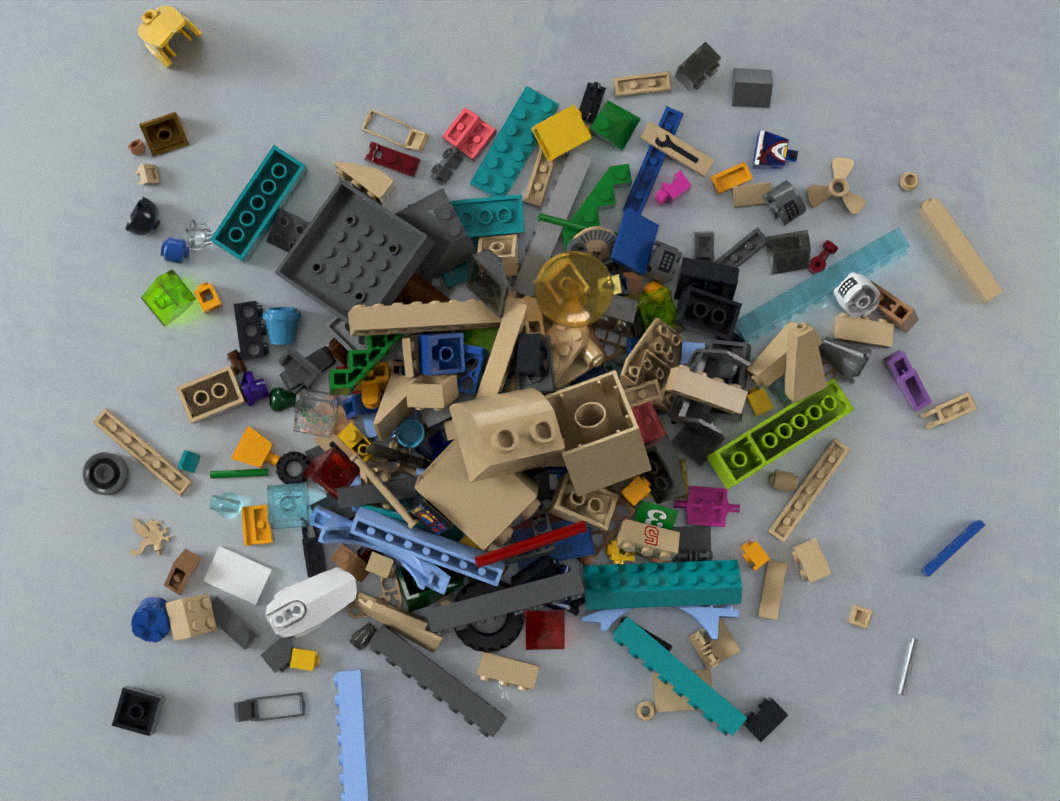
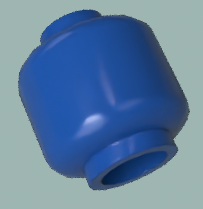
(174, 250)

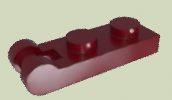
(393, 160)

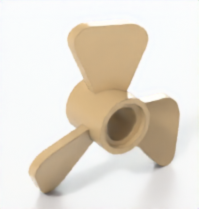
(841, 169)

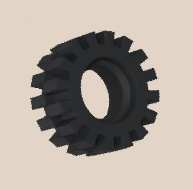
(283, 463)

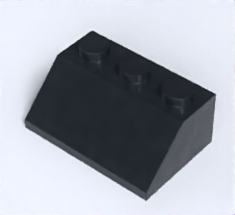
(707, 276)

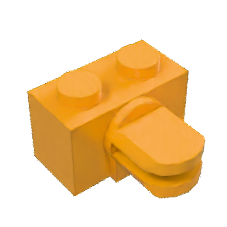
(373, 384)

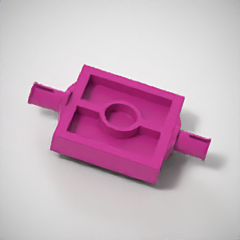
(707, 506)

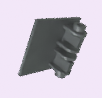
(286, 230)
(694, 544)

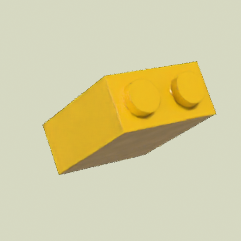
(561, 132)

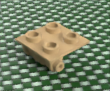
(714, 651)

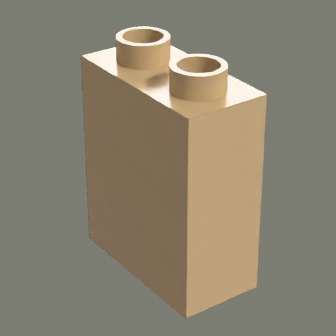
(480, 507)

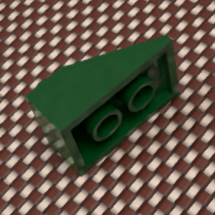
(418, 598)

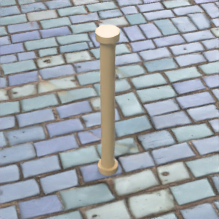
(384, 490)

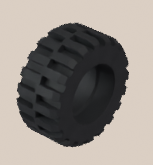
(488, 641)

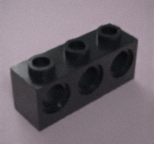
(243, 324)

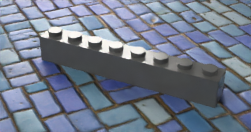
(506, 601)
(437, 680)

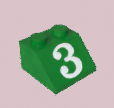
(655, 515)

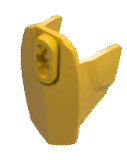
(159, 27)

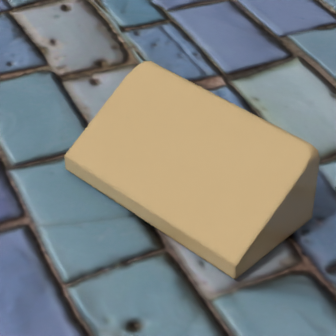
(750, 194)

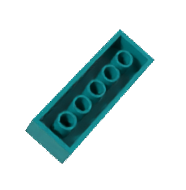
(259, 204)

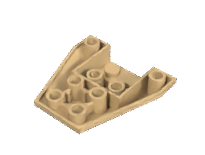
(652, 360)

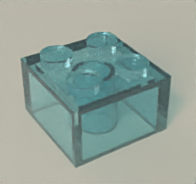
(288, 506)

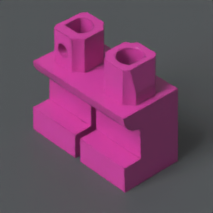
(673, 191)

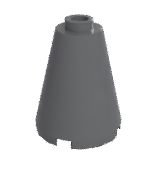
(844, 357)

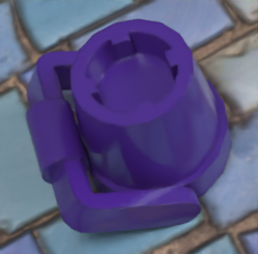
(253, 389)

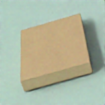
(668, 700)

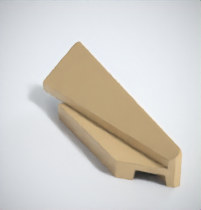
(400, 620)

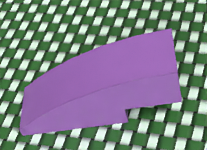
(907, 380)

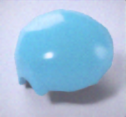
(411, 433)

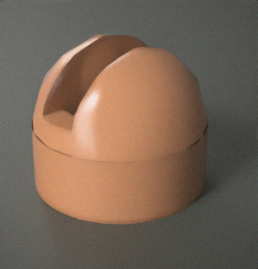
(137, 147)

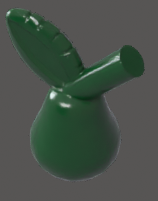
(282, 399)

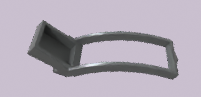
(248, 709)

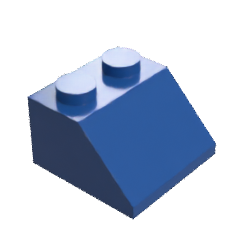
(441, 353)

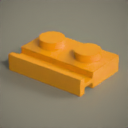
(255, 525)

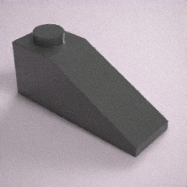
(233, 624)

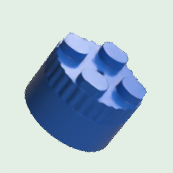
(151, 620)

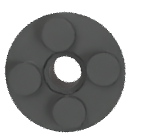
(118, 473)

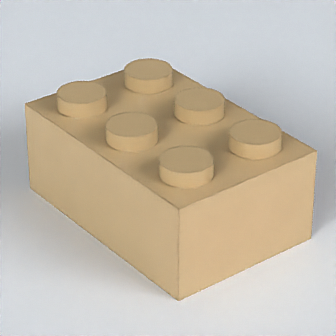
(211, 395)

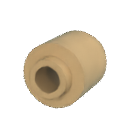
(783, 481)

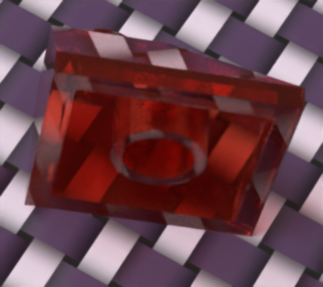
(331, 471)
(545, 629)

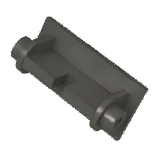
(441, 170)

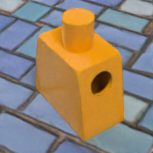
(255, 449)

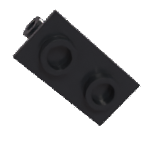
(591, 101)

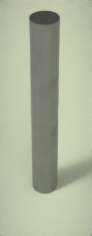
(908, 666)

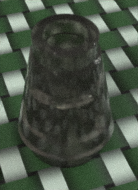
(363, 636)

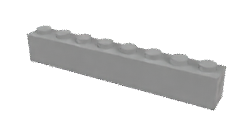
(547, 234)

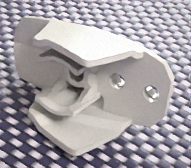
(316, 599)

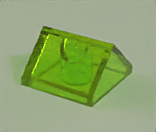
(656, 304)

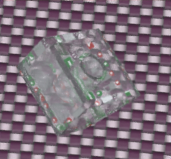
(315, 412)

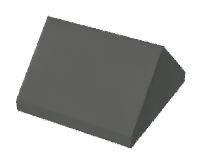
(752, 87)

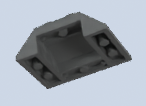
(439, 221)

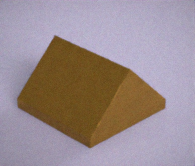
(164, 133)

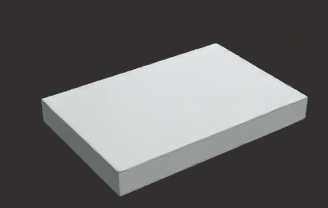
(237, 575)

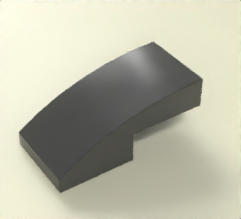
(704, 246)

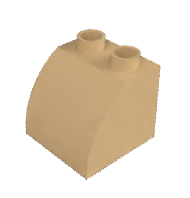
(506, 433)
(598, 433)

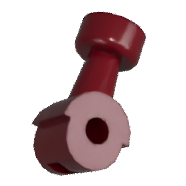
(818, 263)

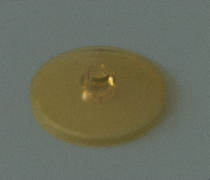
(574, 289)

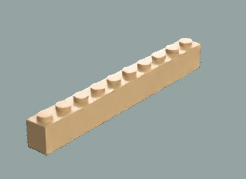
(428, 317)

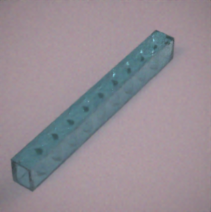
(818, 286)

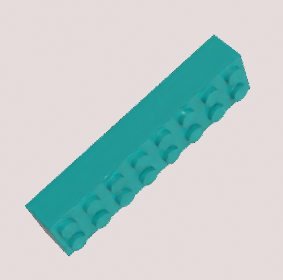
(662, 584)

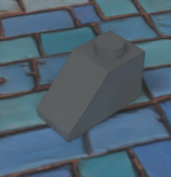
(279, 654)

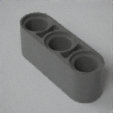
(321, 359)

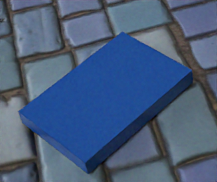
(634, 242)

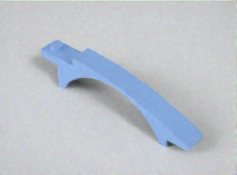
(337, 529)
(706, 616)

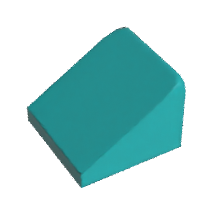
(189, 461)

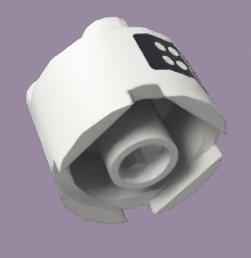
(857, 295)

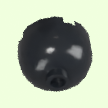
(143, 217)

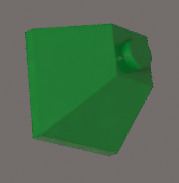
(614, 125)

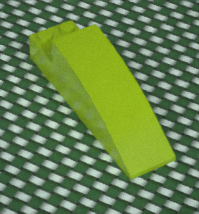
(779, 434)

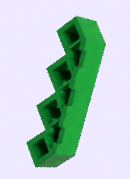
(600, 198)
(361, 363)

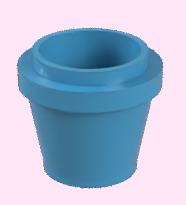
(282, 324)

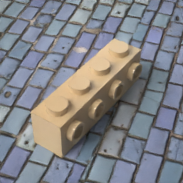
(706, 390)

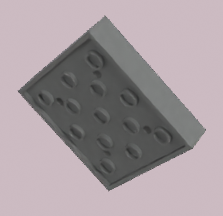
(354, 256)

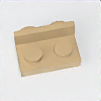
(411, 355)

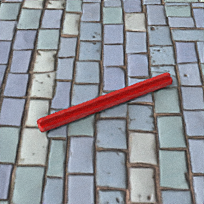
(530, 544)

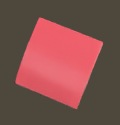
(469, 134)
(648, 422)

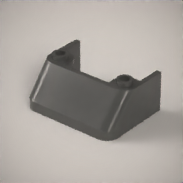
(716, 364)

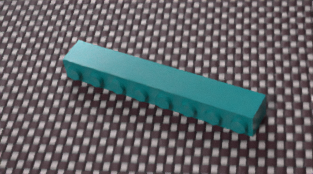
(678, 675)

